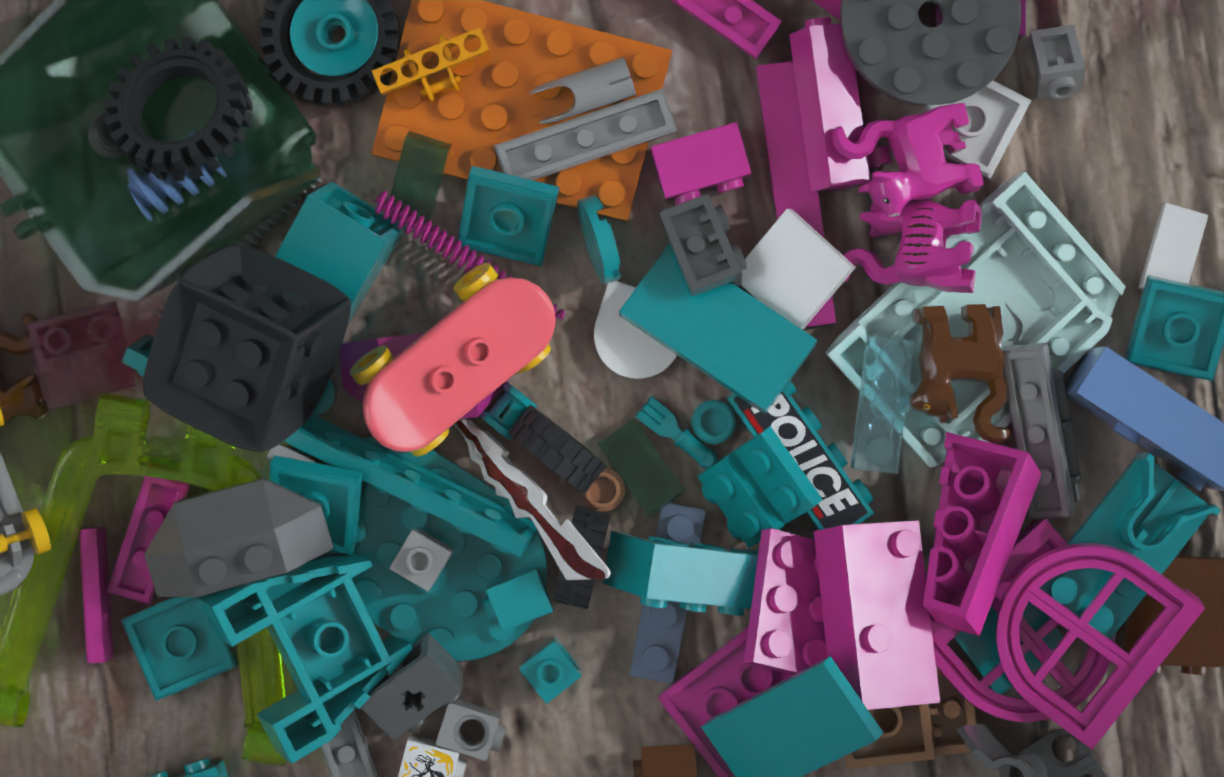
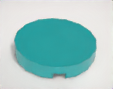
(599, 240)

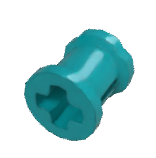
(507, 410)

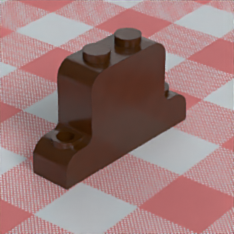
(1204, 641)

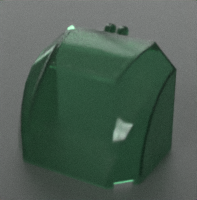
(80, 201)

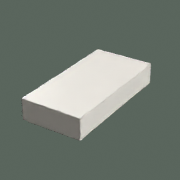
(1174, 244)

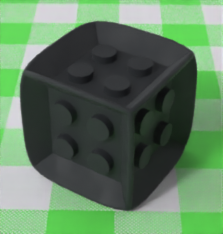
(245, 347)

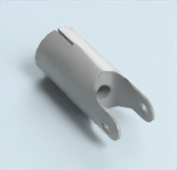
(593, 88)

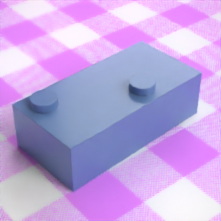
(1151, 416)

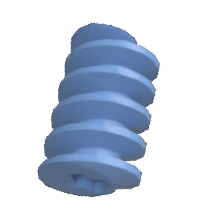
(153, 192)

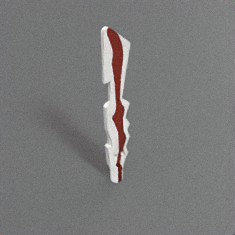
(527, 500)

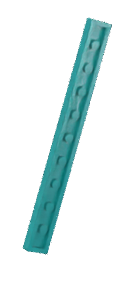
(395, 476)

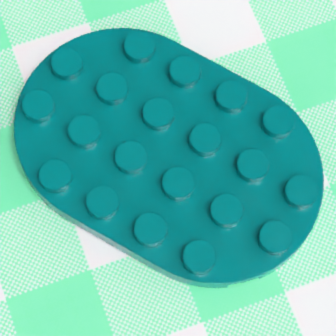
(454, 605)

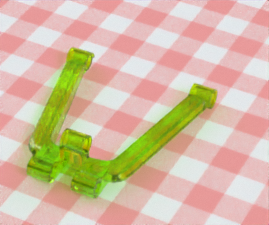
(122, 448)

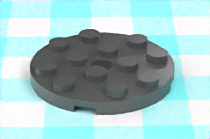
(924, 62)

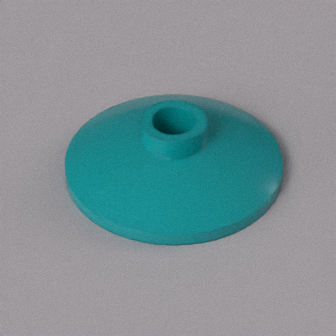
(313, 30)

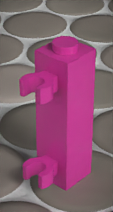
(828, 100)

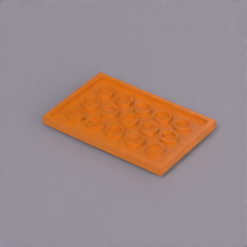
(495, 94)

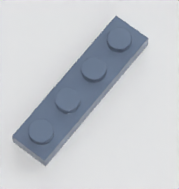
(662, 628)

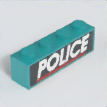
(843, 500)

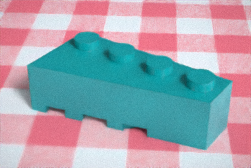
(673, 571)

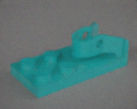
(1142, 514)

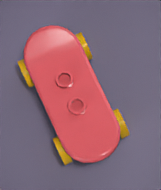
(455, 363)

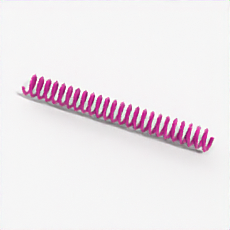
(433, 240)

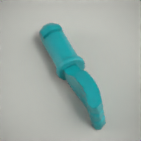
(665, 423)

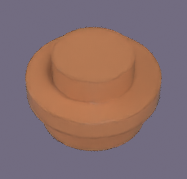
(605, 492)

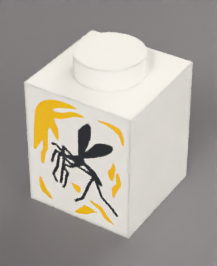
(426, 759)

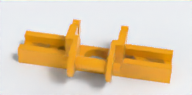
(420, 74)

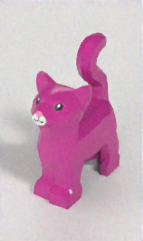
(920, 157)

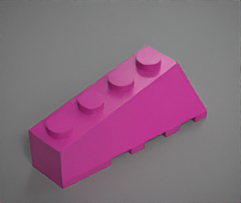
(976, 528)

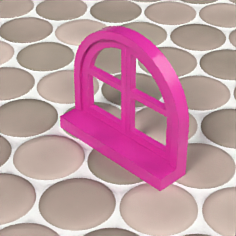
(1031, 542)
(1132, 667)

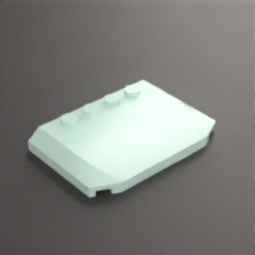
(1027, 264)

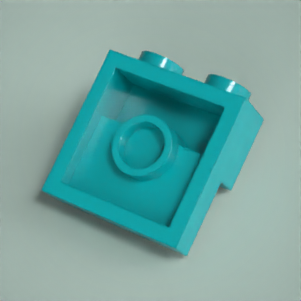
(758, 487)

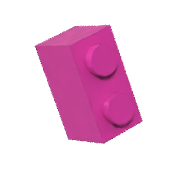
(701, 163)

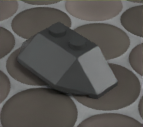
(235, 538)

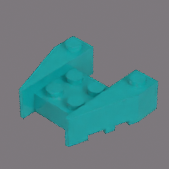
(322, 639)

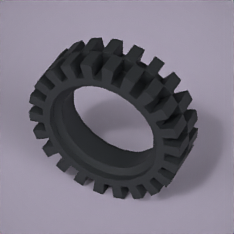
(324, 89)
(204, 146)

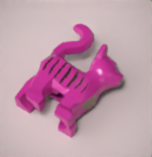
(922, 249)

